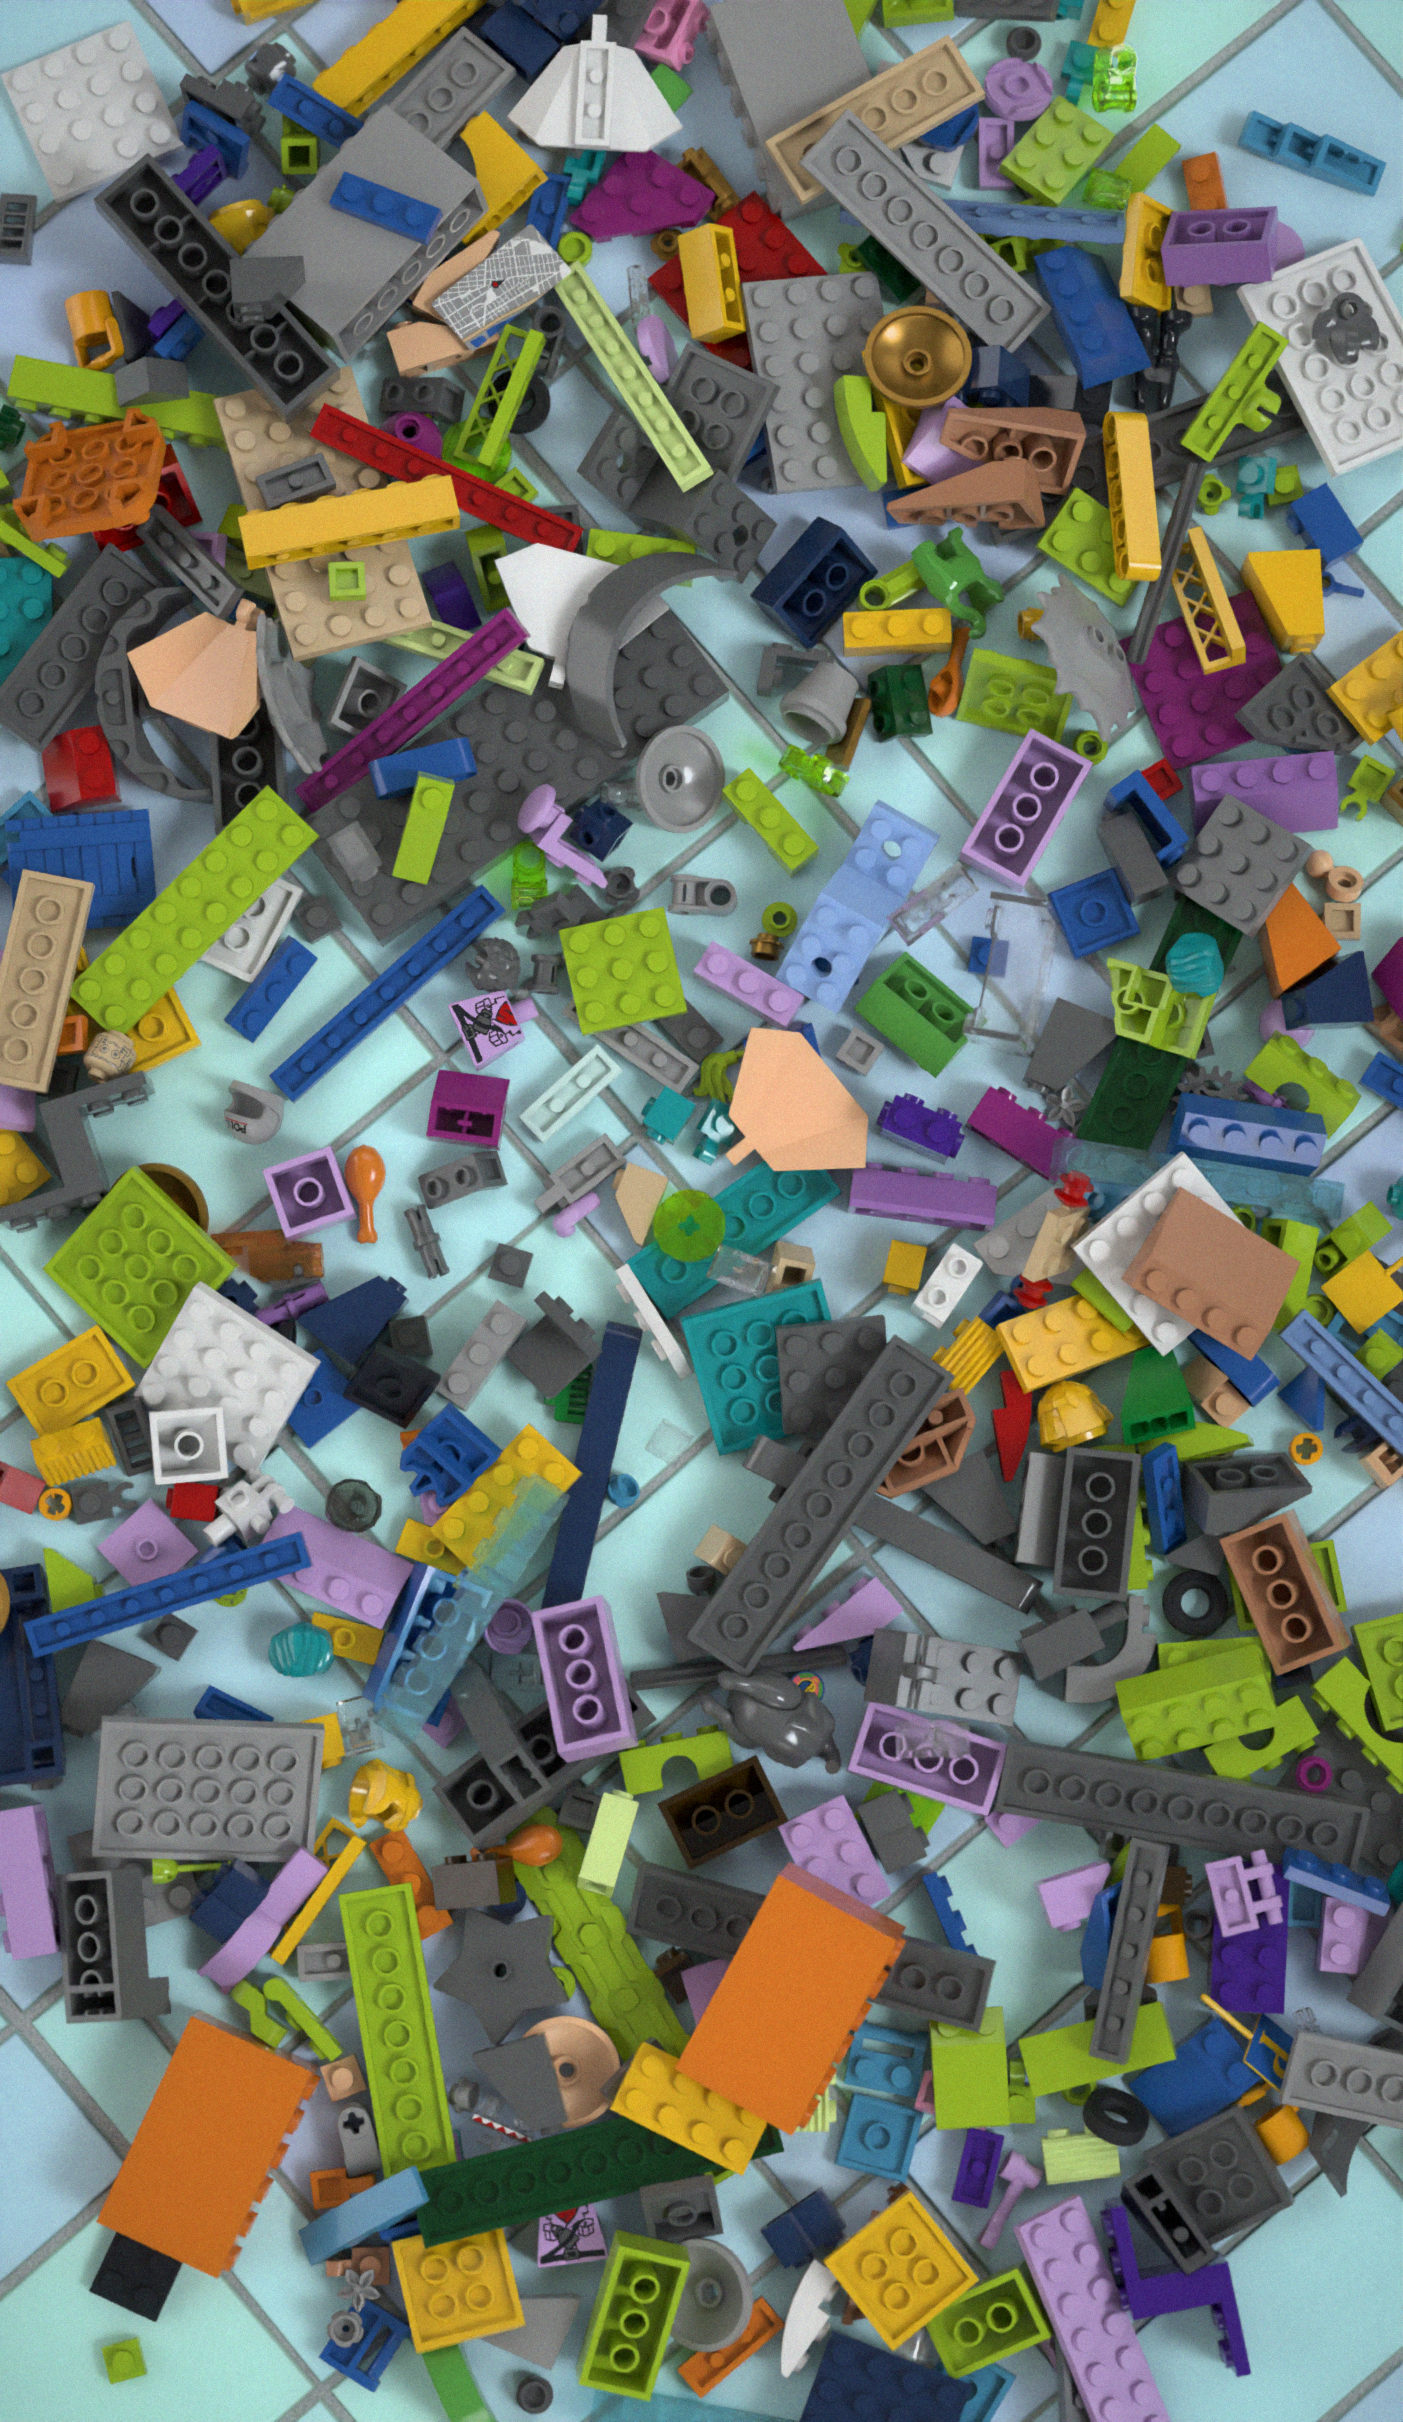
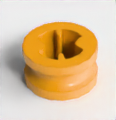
(1298, 1440)
(66, 1501)

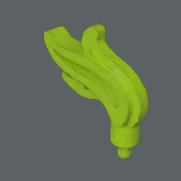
(714, 1077)

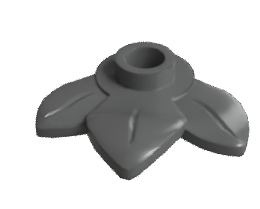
(1346, 332)

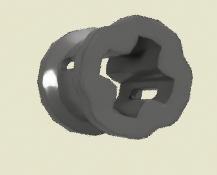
(545, 974)

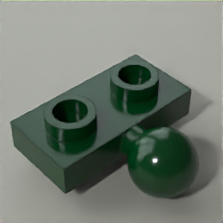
(891, 274)

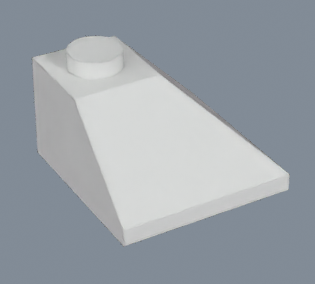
(188, 1445)

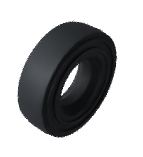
(535, 415)
(1217, 1603)
(1109, 2129)

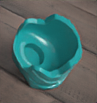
(1195, 964)
(301, 1650)

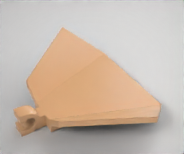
(204, 671)
(794, 1107)

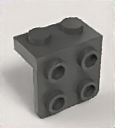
(554, 1348)

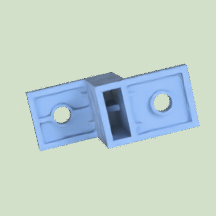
(855, 906)

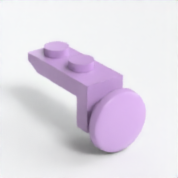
(545, 824)

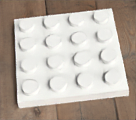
(92, 111)
(1119, 1235)
(230, 1360)

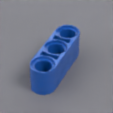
(397, 773)
(1250, 1378)

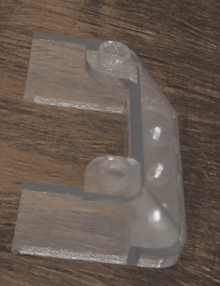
(1015, 976)

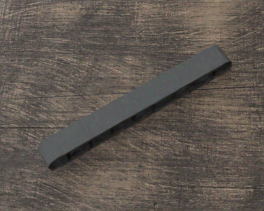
(911, 1534)

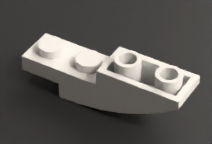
(805, 2316)

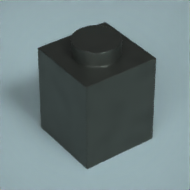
(411, 1336)

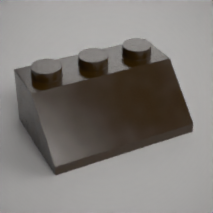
(722, 1812)

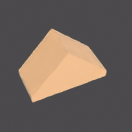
(1383, 1464)

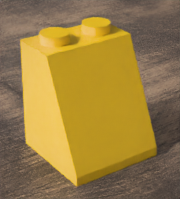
(1288, 596)

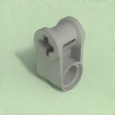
(699, 896)
(359, 2145)

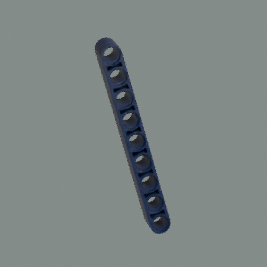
(595, 1461)

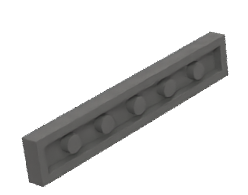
(688, 1029)
(1129, 1950)

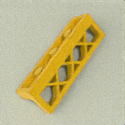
(1219, 608)
(324, 1889)

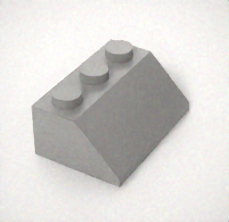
(1039, 1510)

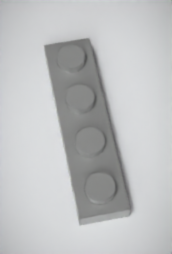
(645, 1052)

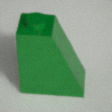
(1155, 1398)

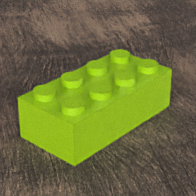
(1197, 1703)
(632, 2315)

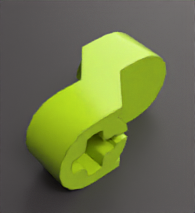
(262, 2023)

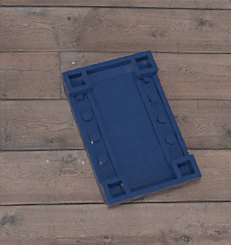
(29, 1693)

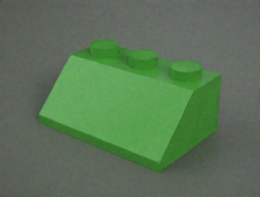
(917, 1013)

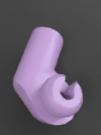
(565, 1220)

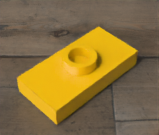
(422, 1545)
(351, 1638)

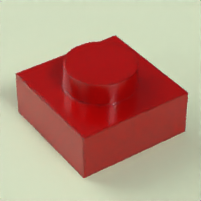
(1163, 779)

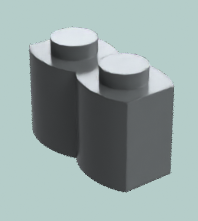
(892, 1830)

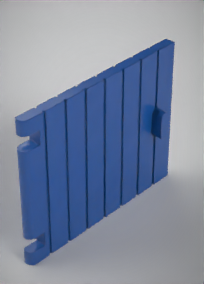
(95, 848)

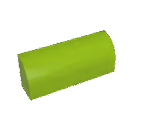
(1062, 2057)

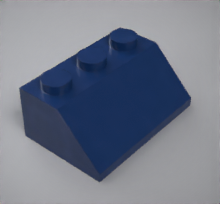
(814, 582)

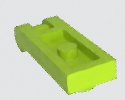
(302, 2017)

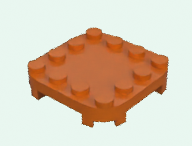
(91, 477)

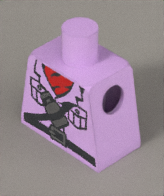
(491, 1025)
(571, 2237)

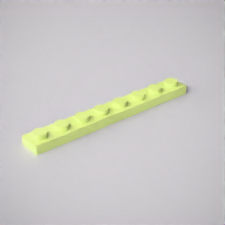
(632, 378)

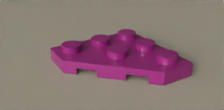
(641, 198)

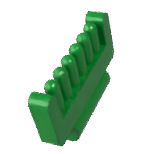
(563, 1400)

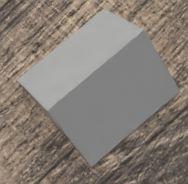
(362, 698)

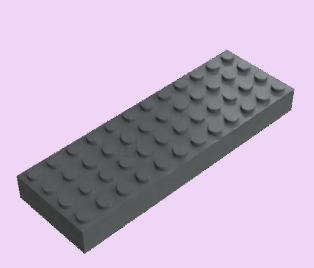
(516, 748)

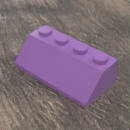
(1289, 790)
(922, 1198)

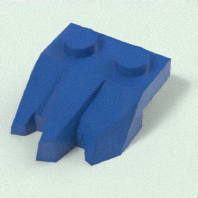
(448, 1456)

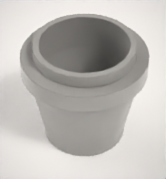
(820, 704)

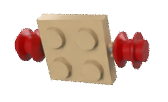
(1052, 1247)

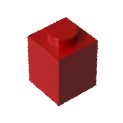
(193, 1501)

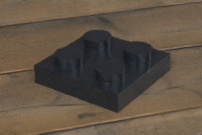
(391, 1385)
(136, 2277)

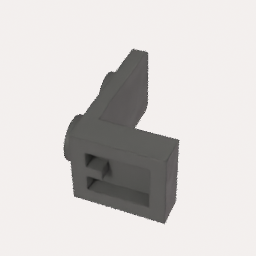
(423, 395)
(783, 653)
(461, 1178)

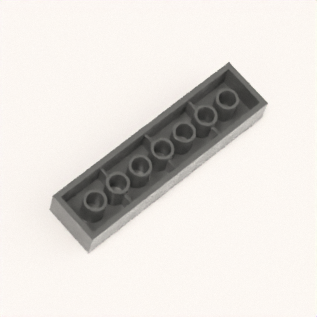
(195, 268)

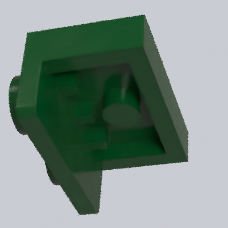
(899, 702)

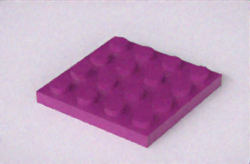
(1193, 710)

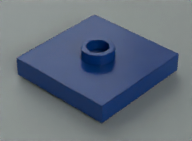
(1094, 913)
(322, 1404)

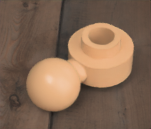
(1342, 882)

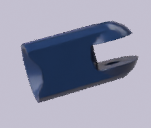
(1360, 1430)

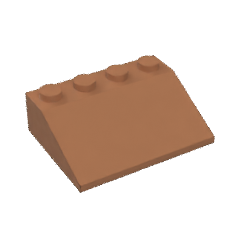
(1213, 1273)

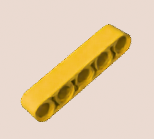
(1131, 496)

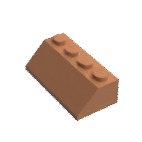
(1285, 1592)

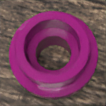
(1324, 1770)

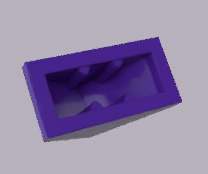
(451, 597)

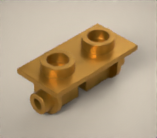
(702, 169)

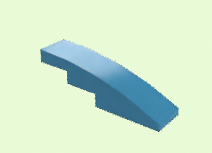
(1312, 155)
(363, 2215)

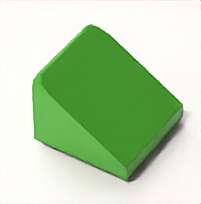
(671, 86)

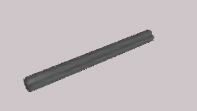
(1170, 552)
(709, 1671)

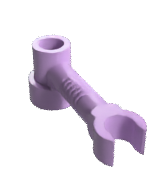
(1021, 2175)

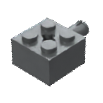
(1068, 1638)

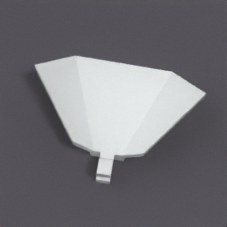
(595, 100)
(546, 593)

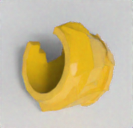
(242, 222)
(1070, 1416)
(384, 1796)

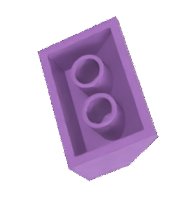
(1220, 246)

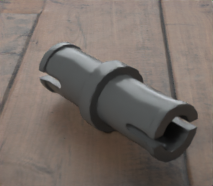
(426, 1242)

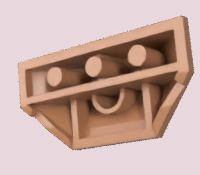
(935, 1448)

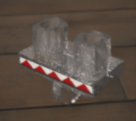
(488, 2117)

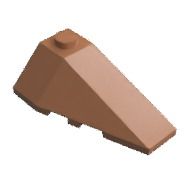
(1041, 435)
(990, 493)

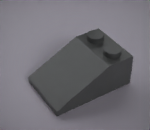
(1240, 1490)

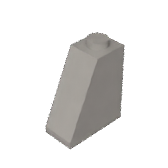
(546, 2327)

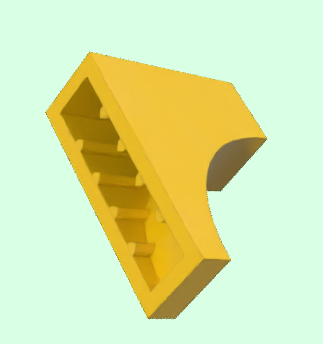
(503, 172)

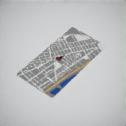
(501, 287)

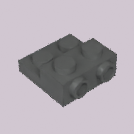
(230, 102)
(682, 2209)

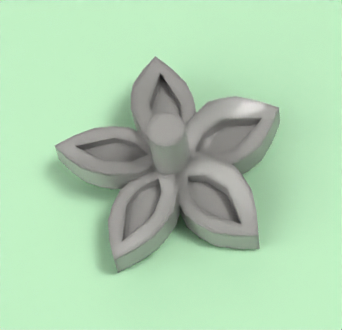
(1064, 1106)
(359, 2288)

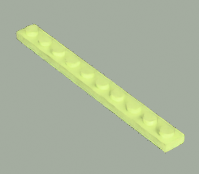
(516, 671)

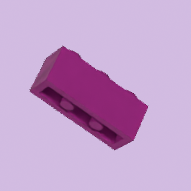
(1017, 1131)

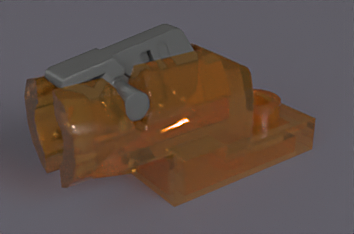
(274, 1259)

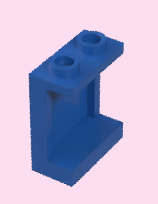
(1153, 814)

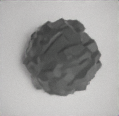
(498, 965)

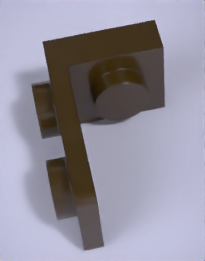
(668, 1970)

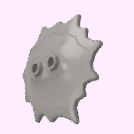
(1086, 655)
(289, 696)

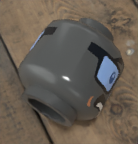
(267, 67)

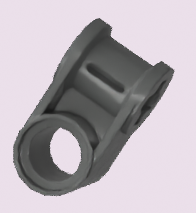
(551, 352)

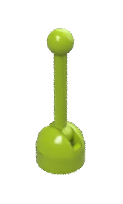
(166, 1869)

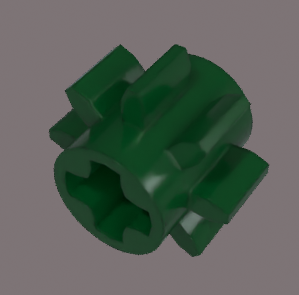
(10, 427)

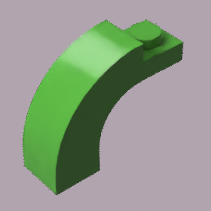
(457, 2385)

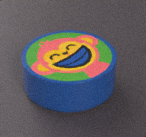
(810, 1682)

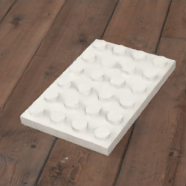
(1347, 407)

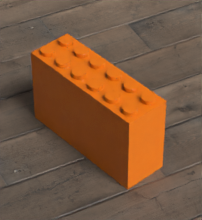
(792, 1999)
(209, 2145)

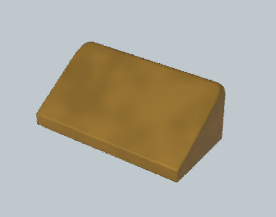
(843, 752)

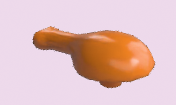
(948, 684)
(365, 1178)
(530, 1846)

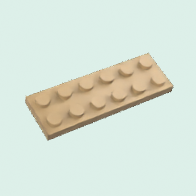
(892, 105)
(39, 975)

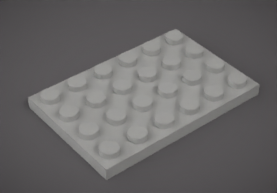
(804, 341)
(206, 1788)

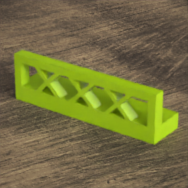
(511, 400)

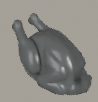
(775, 1716)

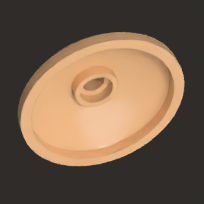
(592, 2059)

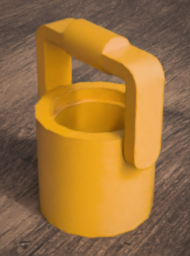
(92, 326)
(1168, 1951)
(1279, 2128)

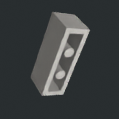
(481, 1355)

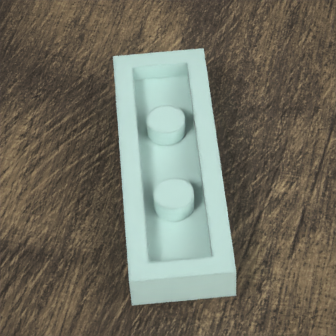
(570, 1094)

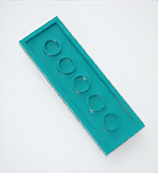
(757, 1214)

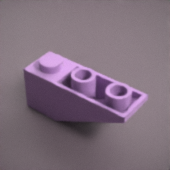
(858, 1617)

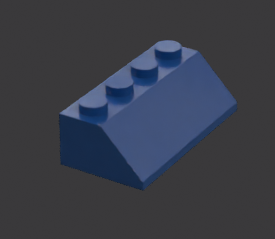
(1089, 315)
(1247, 1134)
(414, 1613)

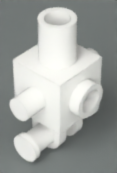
(247, 1507)

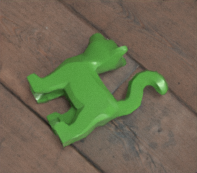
(952, 570)

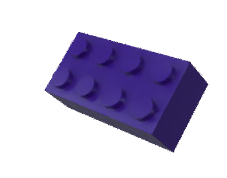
(1250, 1967)

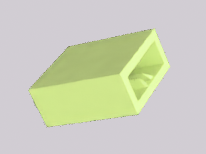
(608, 1843)

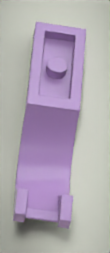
(261, 1928)

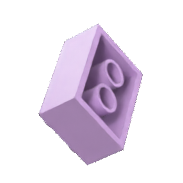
(834, 1849)

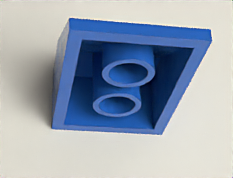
(1198, 2082)

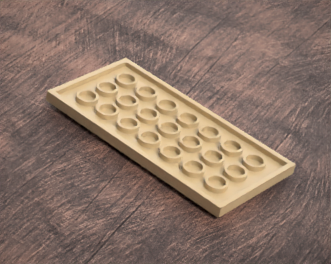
(311, 623)

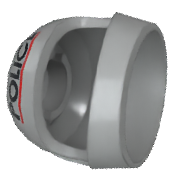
(253, 1114)

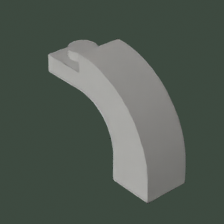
(1098, 1682)

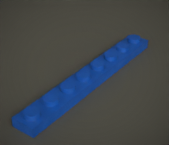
(387, 993)
(168, 1594)

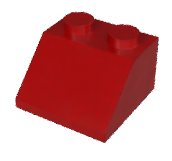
(80, 770)

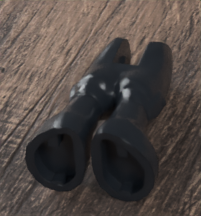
(1166, 363)

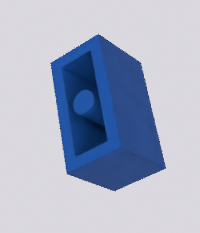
(1324, 526)

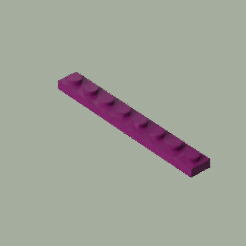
(415, 708)

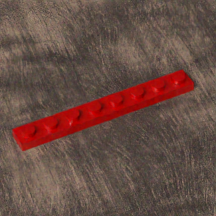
(472, 493)

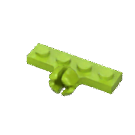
(1238, 394)
(12, 533)

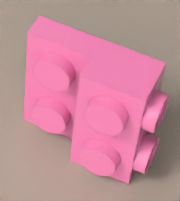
(671, 32)

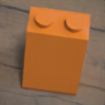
(1294, 943)

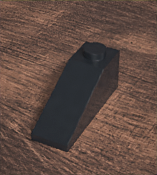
(1068, 394)
(1166, 2220)

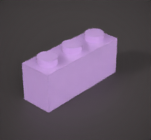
(748, 986)

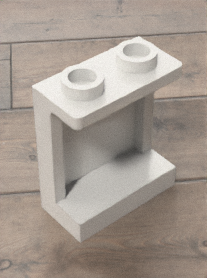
(946, 1286)

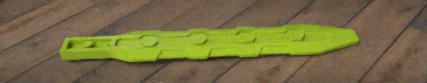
(601, 1953)

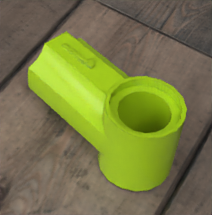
(892, 588)

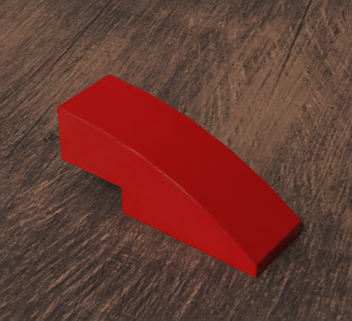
(1011, 1424)

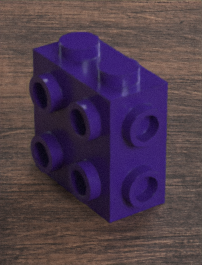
(921, 1129)

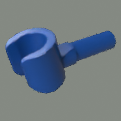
(1337, 587)

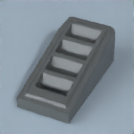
(21, 255)
(116, 1425)

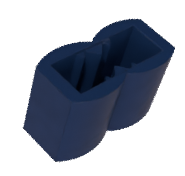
(228, 1900)
(804, 2228)

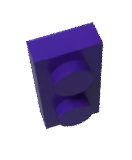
(977, 2167)

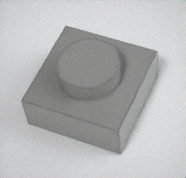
(860, 1051)

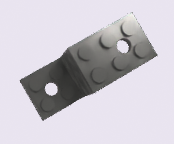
(654, 501)
(76, 1151)

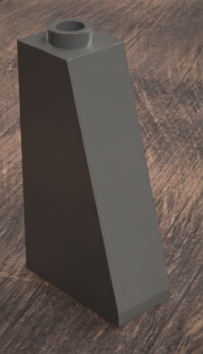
(498, 1736)

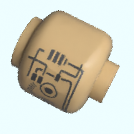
(109, 1056)

